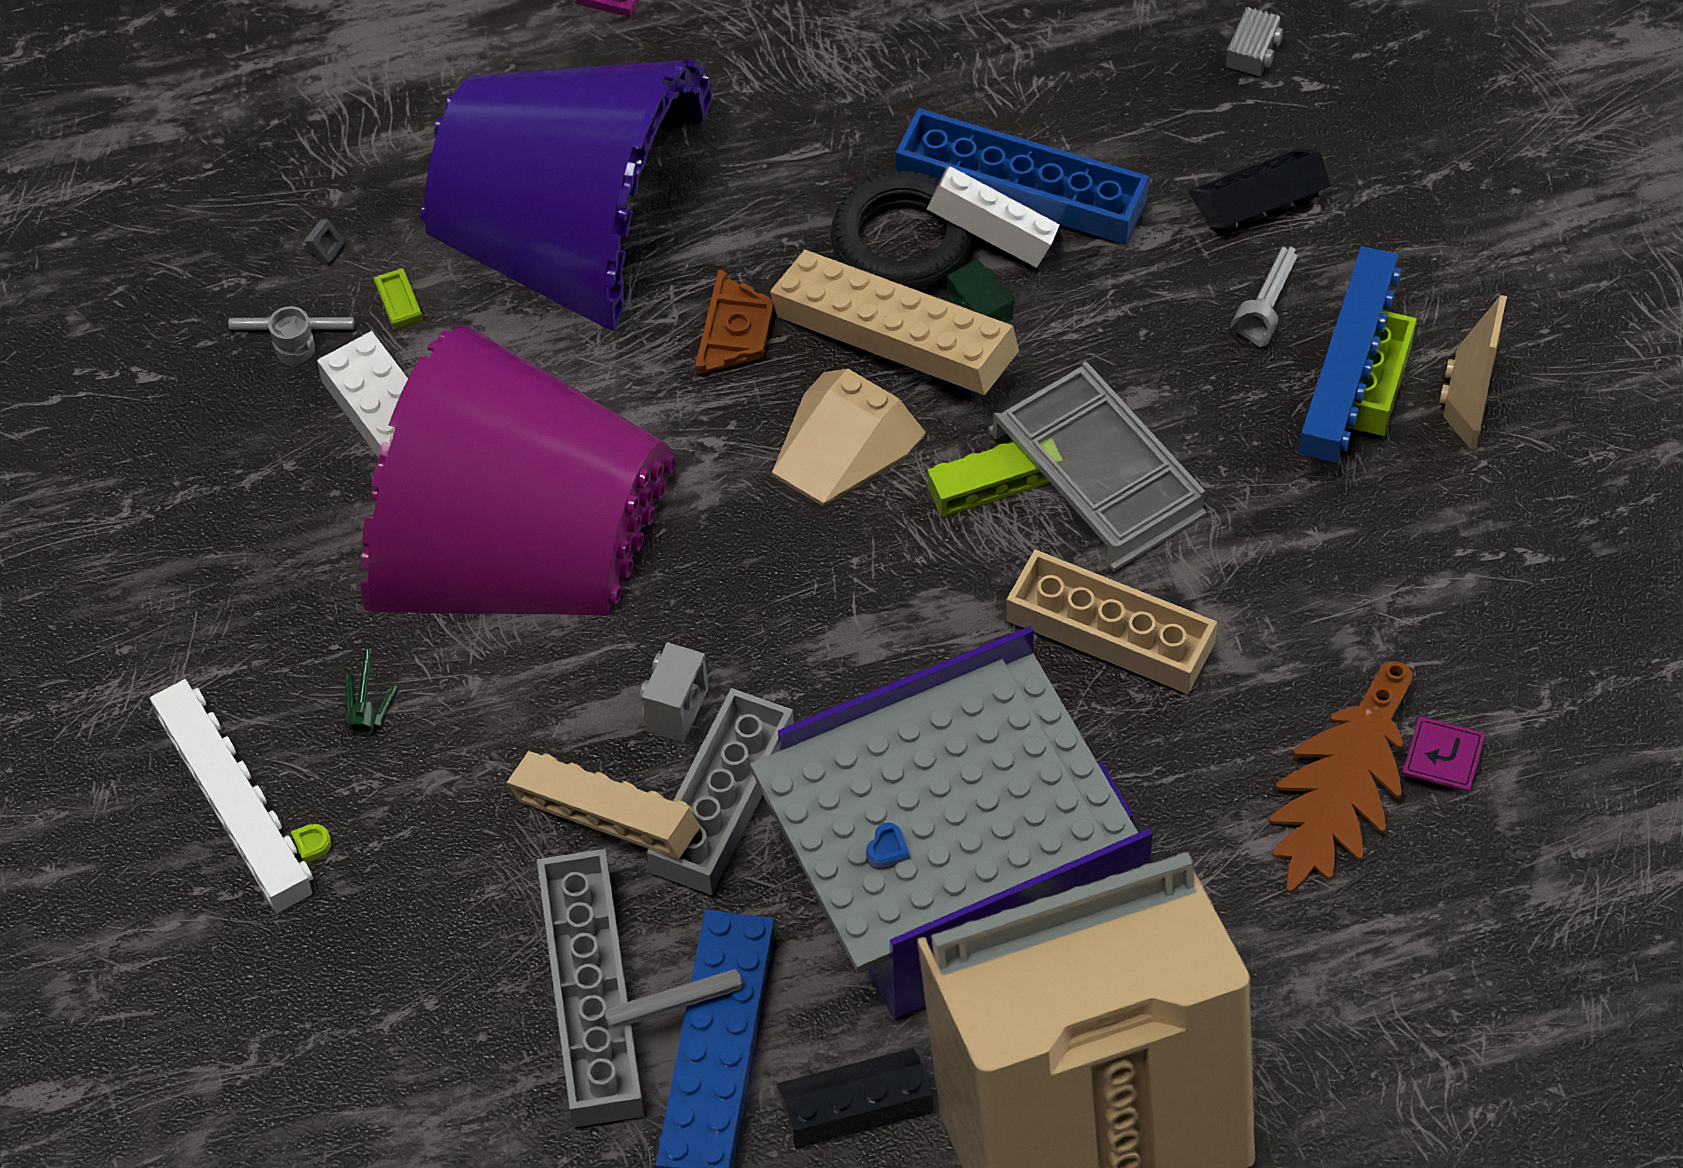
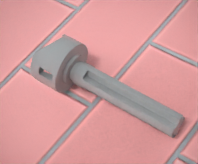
(1256, 317)

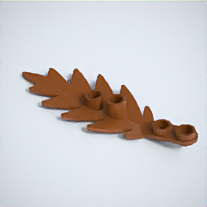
(1343, 779)

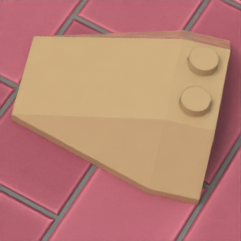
(1471, 375)
(844, 436)

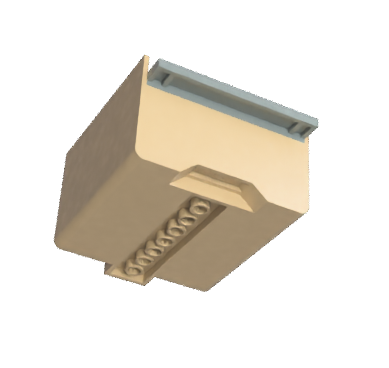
(1095, 1029)

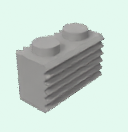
(1254, 42)

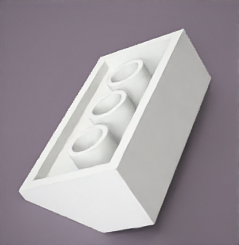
(993, 216)

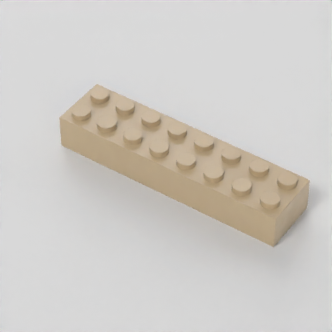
(895, 321)

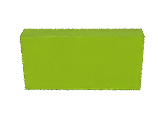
(398, 298)

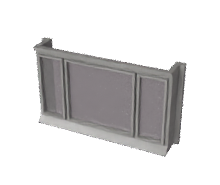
(1104, 464)

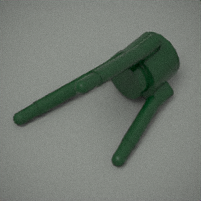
(363, 717)

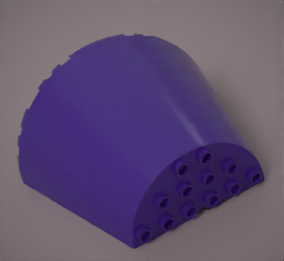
(540, 172)

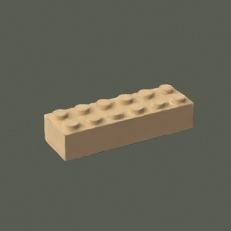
(1111, 621)

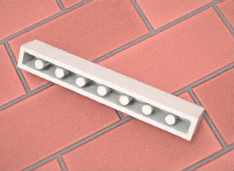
(232, 796)

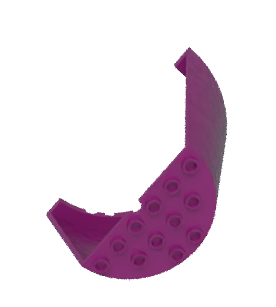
(505, 490)

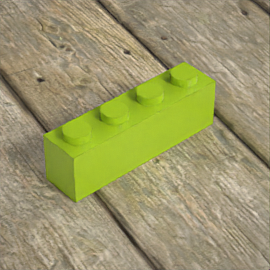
(982, 478)

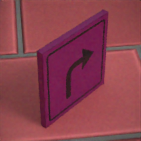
(1444, 754)

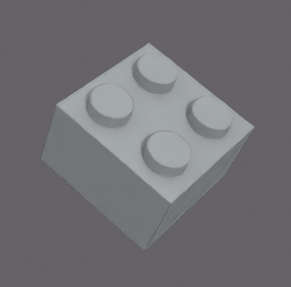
(674, 691)

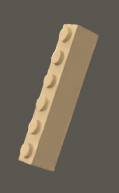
(604, 804)

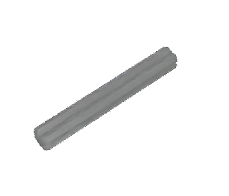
(673, 999)

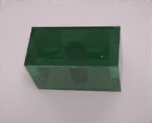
(978, 290)

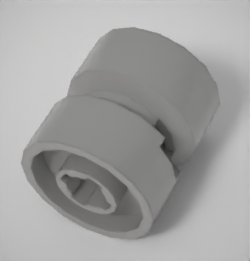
(291, 335)

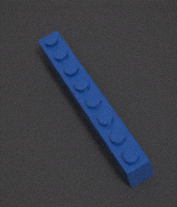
(1349, 355)

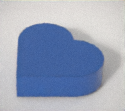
(887, 847)

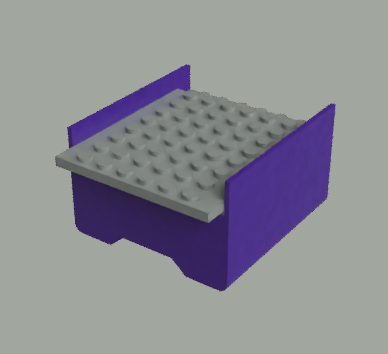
(979, 781)

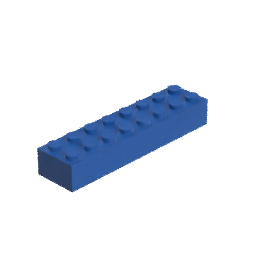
(1042, 178)
(717, 1045)

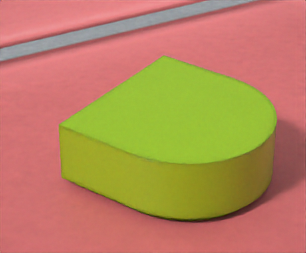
(312, 841)

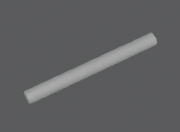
(316, 323)

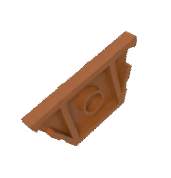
(734, 326)

